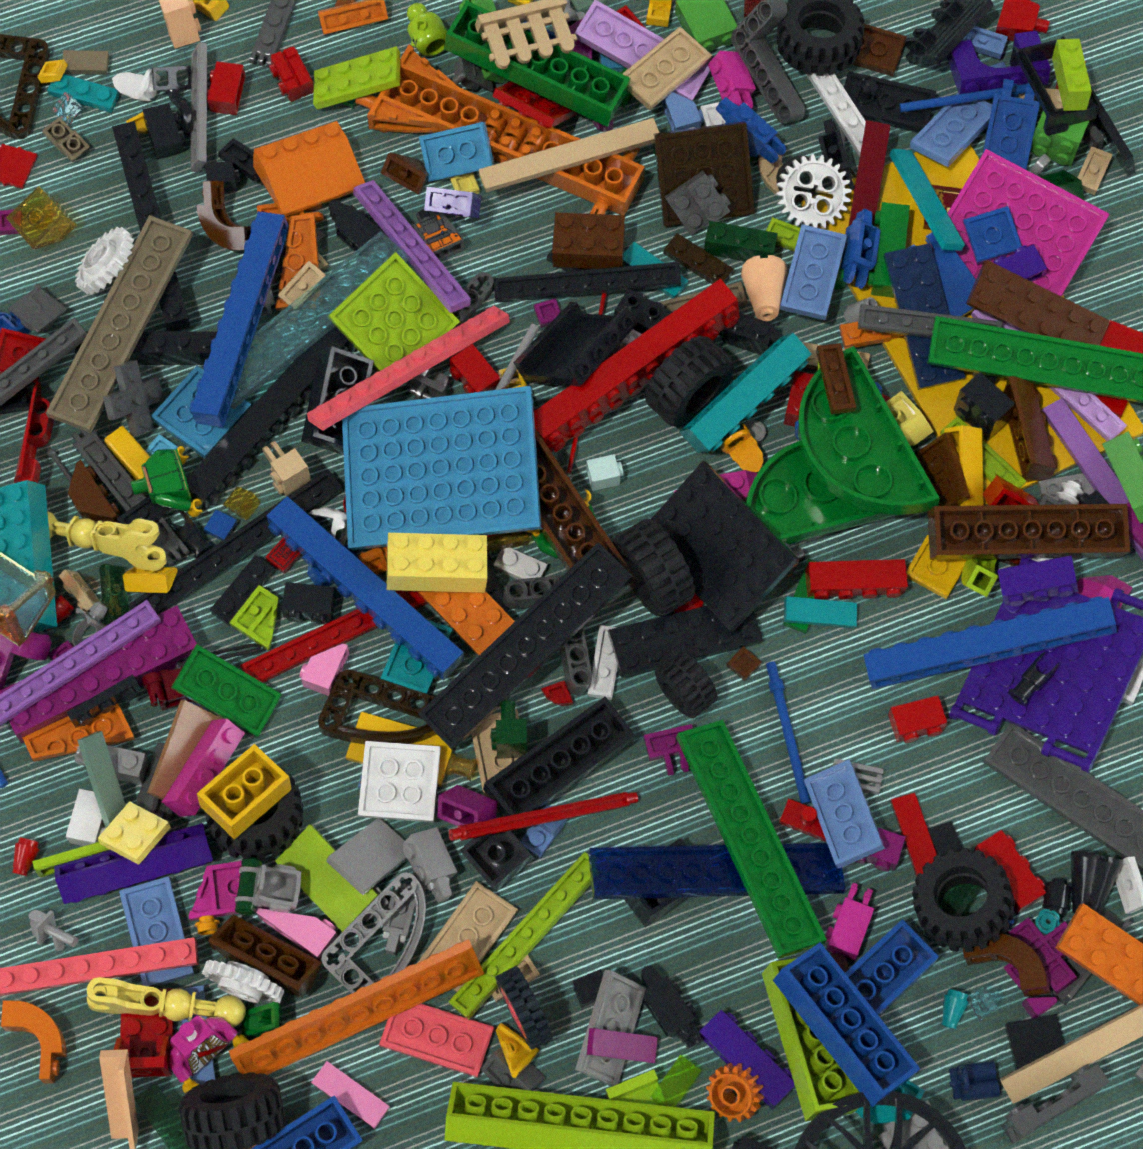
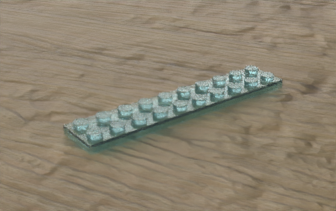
(306, 318)

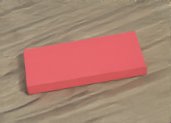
(438, 1038)

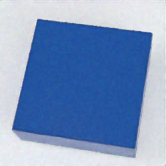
(220, 525)

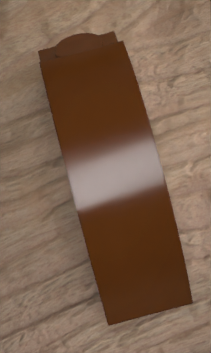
(216, 221)
(1019, 955)

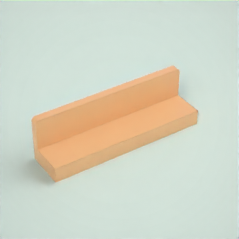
(119, 1095)

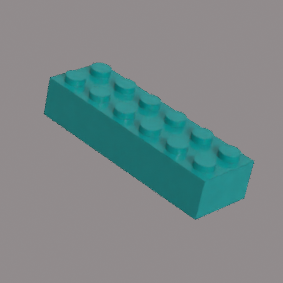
(745, 393)
(26, 534)

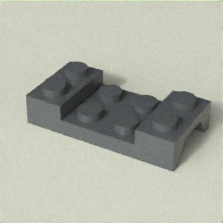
(1084, 1084)

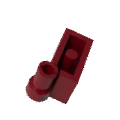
(159, 686)

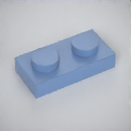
(987, 42)

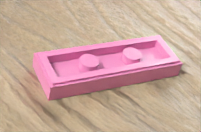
(350, 1095)

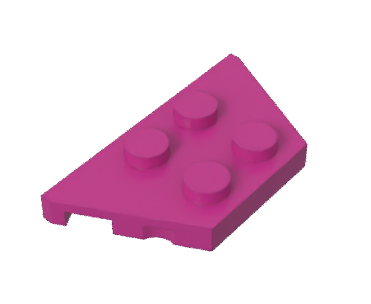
(217, 891)

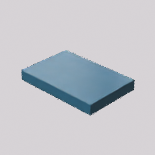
(456, 151)

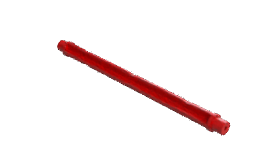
(543, 816)

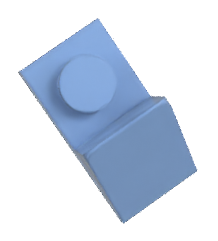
(541, 836)

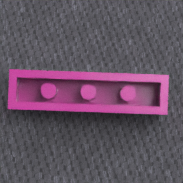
(203, 766)

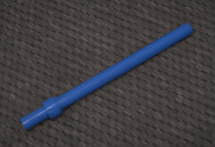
(960, 98)
(777, 687)

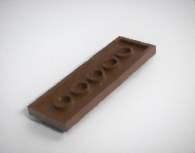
(1033, 307)

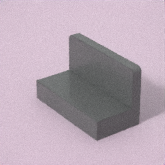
(498, 1072)

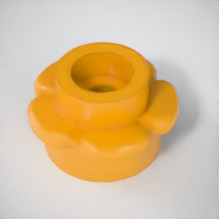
(207, 925)

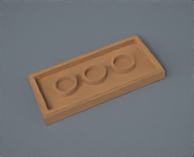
(185, 733)

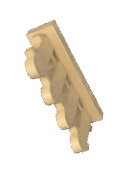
(534, 16)

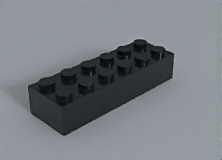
(560, 760)

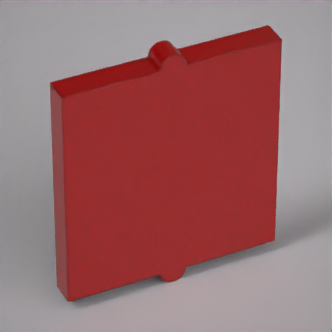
(15, 165)

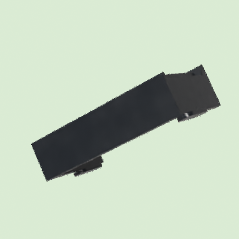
(1056, 120)

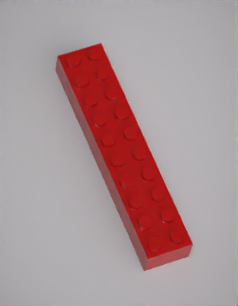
(633, 366)

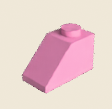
(324, 668)

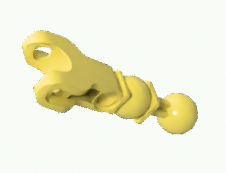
(114, 538)
(175, 1004)

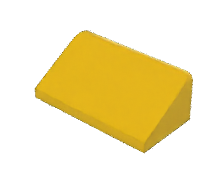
(149, 581)

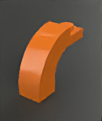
(26, 1017)

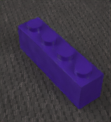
(738, 1046)

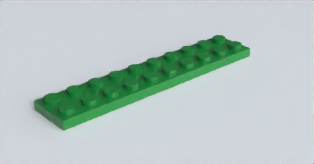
(1037, 359)
(751, 839)

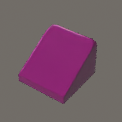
(1038, 1006)

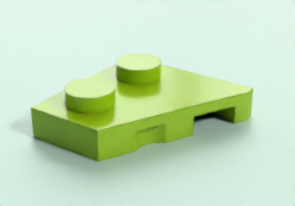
(258, 617)

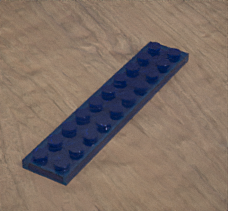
(698, 871)

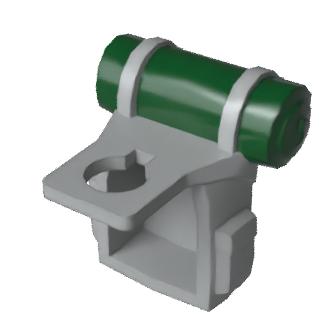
(266, 887)

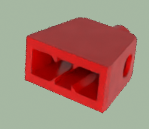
(1020, 17)

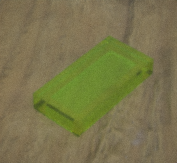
(675, 1083)

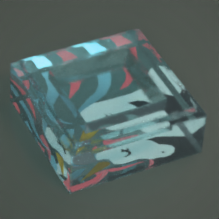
(67, 108)

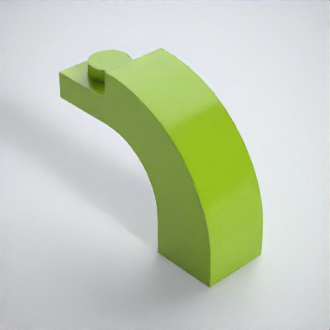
(979, 575)

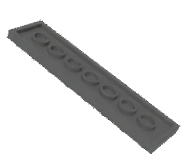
(1069, 792)

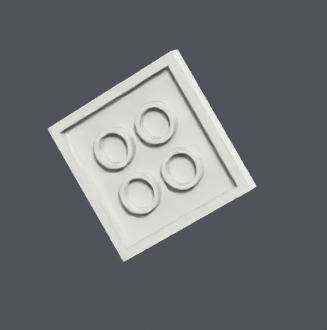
(399, 781)

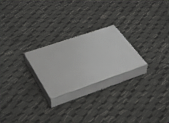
(369, 856)

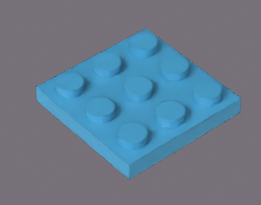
(177, 420)

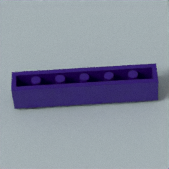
(111, 871)

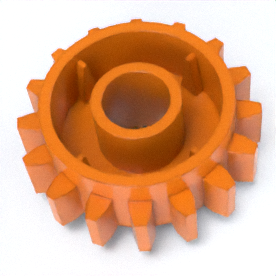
(725, 1102)

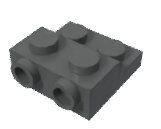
(698, 202)

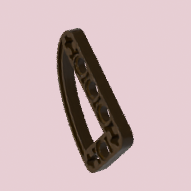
(30, 59)
(380, 698)

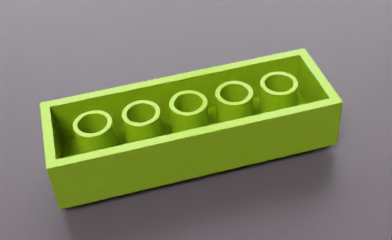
(813, 1069)

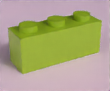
(1071, 74)

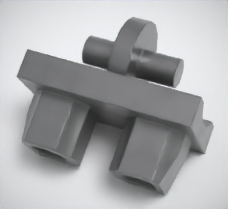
(426, 388)

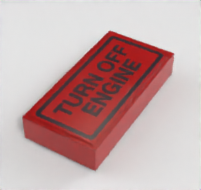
(282, 556)

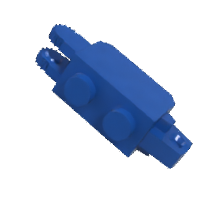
(761, 135)
(860, 249)

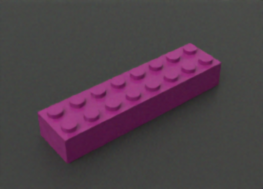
(150, 652)

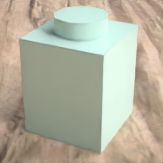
(604, 472)

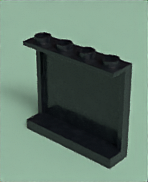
(573, 346)

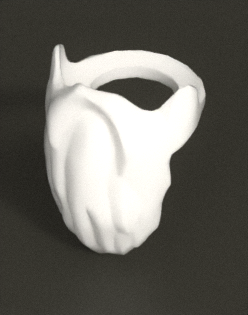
(136, 85)
(339, 521)

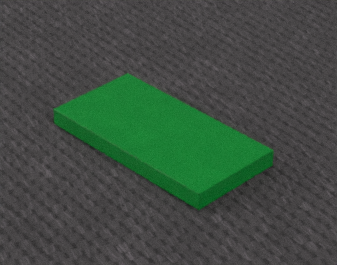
(226, 690)

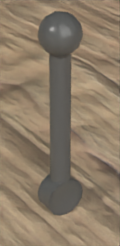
(52, 454)

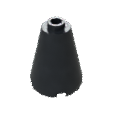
(1092, 879)

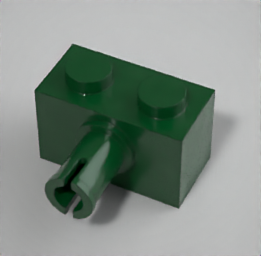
(510, 733)

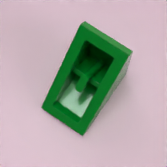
(262, 1019)

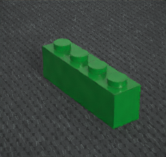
(893, 223)

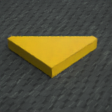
(515, 1050)

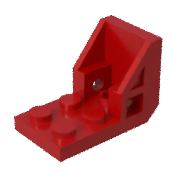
(147, 1042)

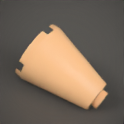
(765, 284)

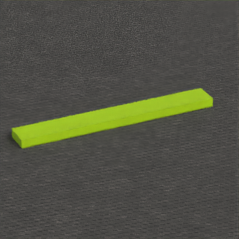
(524, 937)

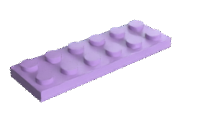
(627, 42)

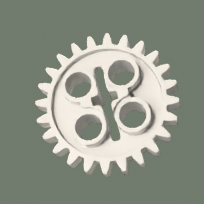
(817, 171)

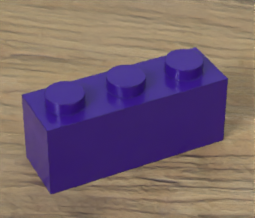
(1038, 581)

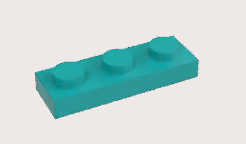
(85, 92)

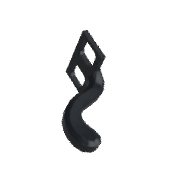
(172, 90)

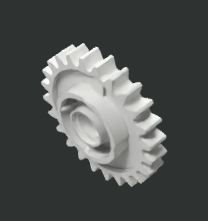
(104, 260)
(242, 981)

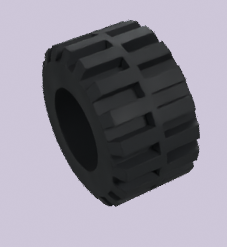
(686, 684)

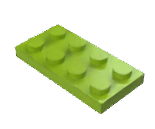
(356, 78)

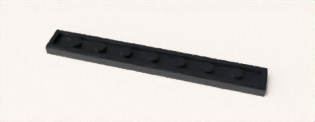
(587, 282)

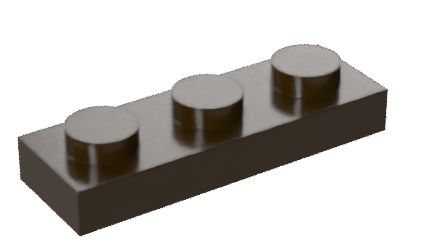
(697, 260)

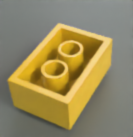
(244, 791)

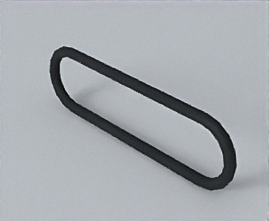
(228, 650)

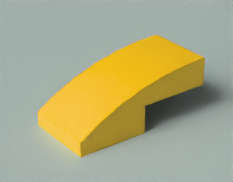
(659, 12)

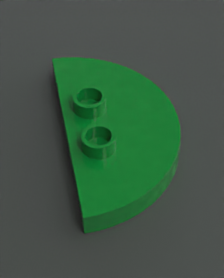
(863, 451)
(797, 504)

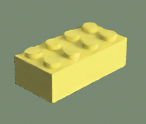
(436, 562)

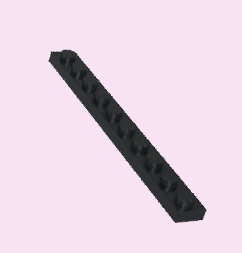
(237, 546)

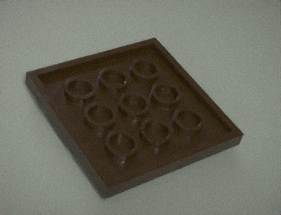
(716, 151)

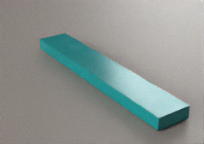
(927, 200)

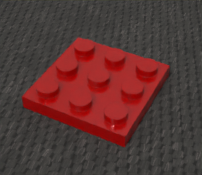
(532, 105)

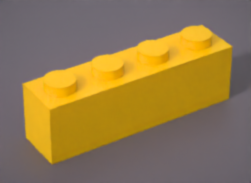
(969, 449)

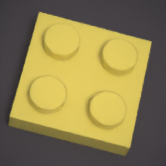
(134, 833)

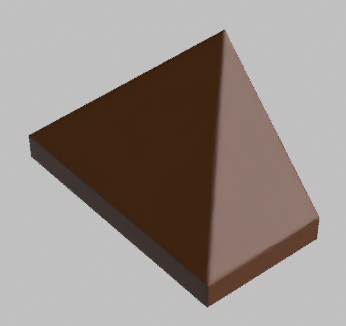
(405, 171)

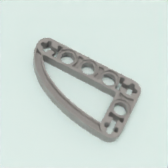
(364, 934)

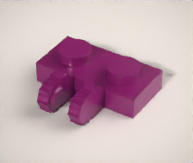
(664, 744)

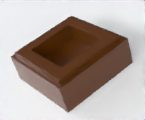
(744, 663)

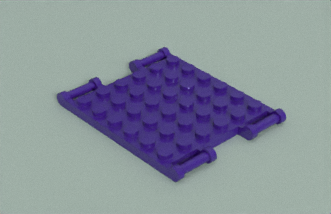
(1078, 698)

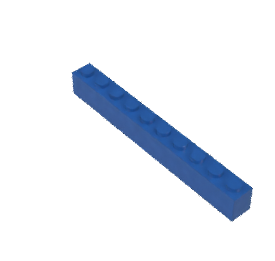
(239, 319)
(365, 588)
(990, 642)

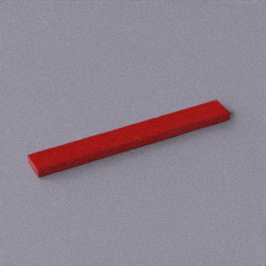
(318, 640)

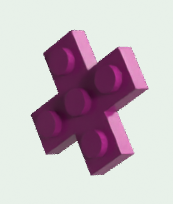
(1057, 970)

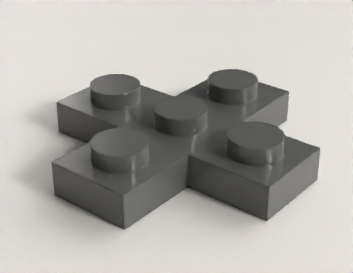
(133, 398)

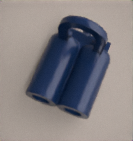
(974, 1081)

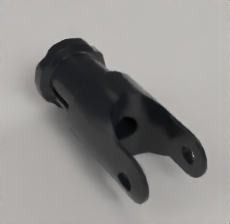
(191, 536)
(1031, 681)

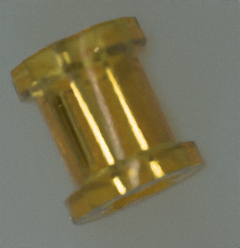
(461, 766)

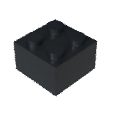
(983, 406)
(497, 857)

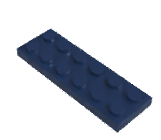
(918, 288)

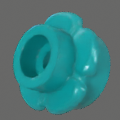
(1041, 919)

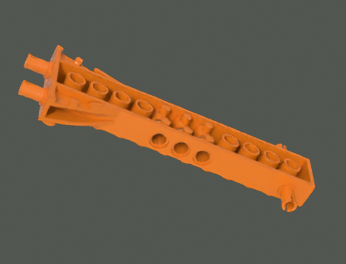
(434, 103)

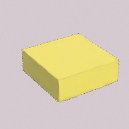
(465, 183)

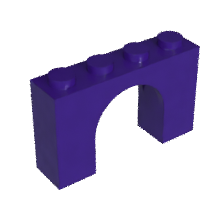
(974, 76)

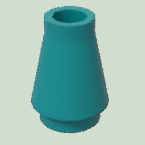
(953, 1008)

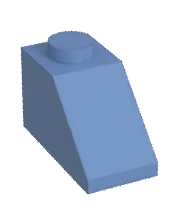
(681, 112)

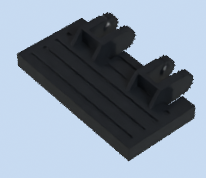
(953, 23)

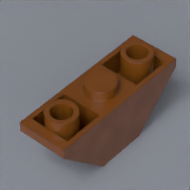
(89, 497)

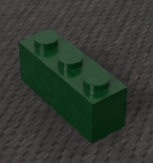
(738, 241)

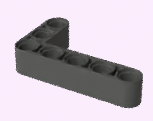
(761, 62)
(574, 646)

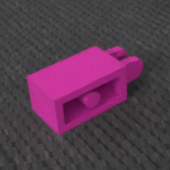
(732, 77)
(850, 924)

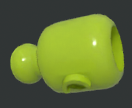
(426, 30)

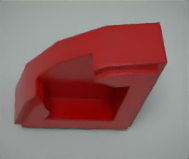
(558, 694)

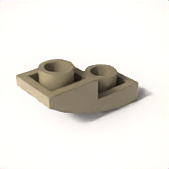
(65, 139)

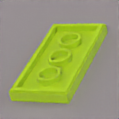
(321, 881)

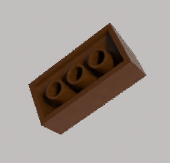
(1029, 432)
(267, 954)

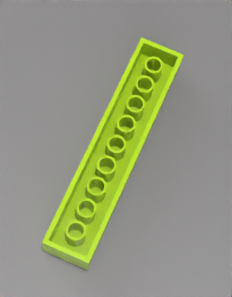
(562, 1121)

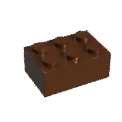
(588, 240)

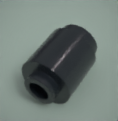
(1057, 896)

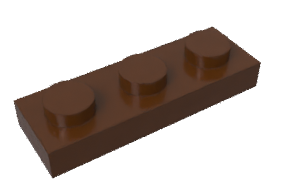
(836, 378)

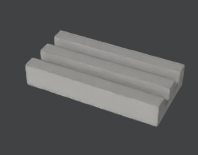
(869, 770)

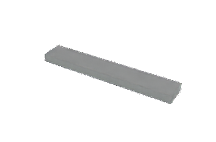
(199, 106)

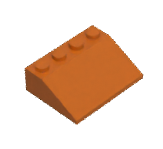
(308, 168)

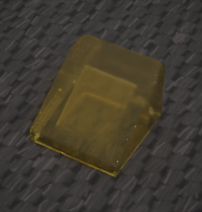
(242, 503)

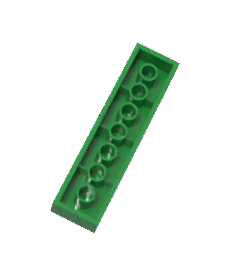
(563, 77)

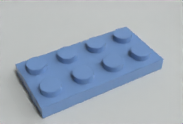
(952, 131)
(813, 272)
(844, 814)
(154, 919)

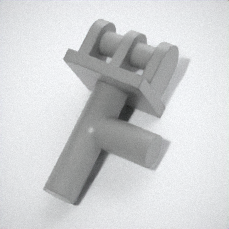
(44, 925)

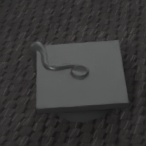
(470, 75)
(37, 310)

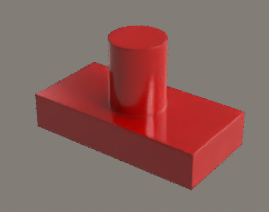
(802, 819)

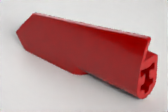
(28, 467)

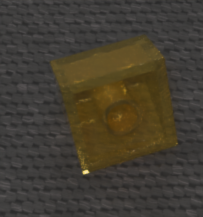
(41, 219)

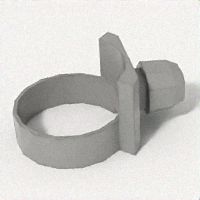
(93, 618)

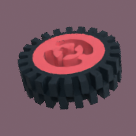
(524, 1007)

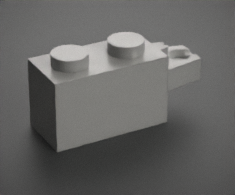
(128, 764)
(430, 862)

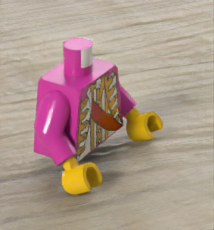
(198, 1044)

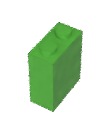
(706, 22)

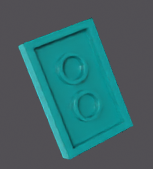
(407, 672)

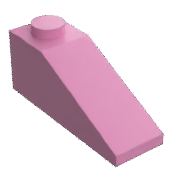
(304, 931)

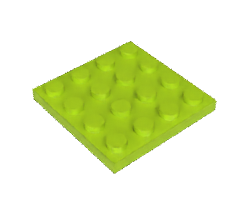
(392, 314)

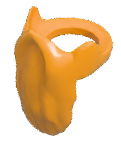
(744, 450)

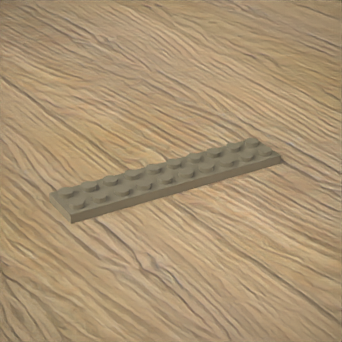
(119, 323)

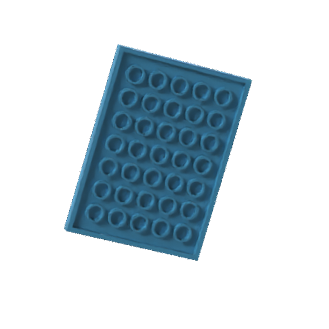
(441, 467)

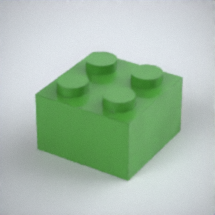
(1060, 146)

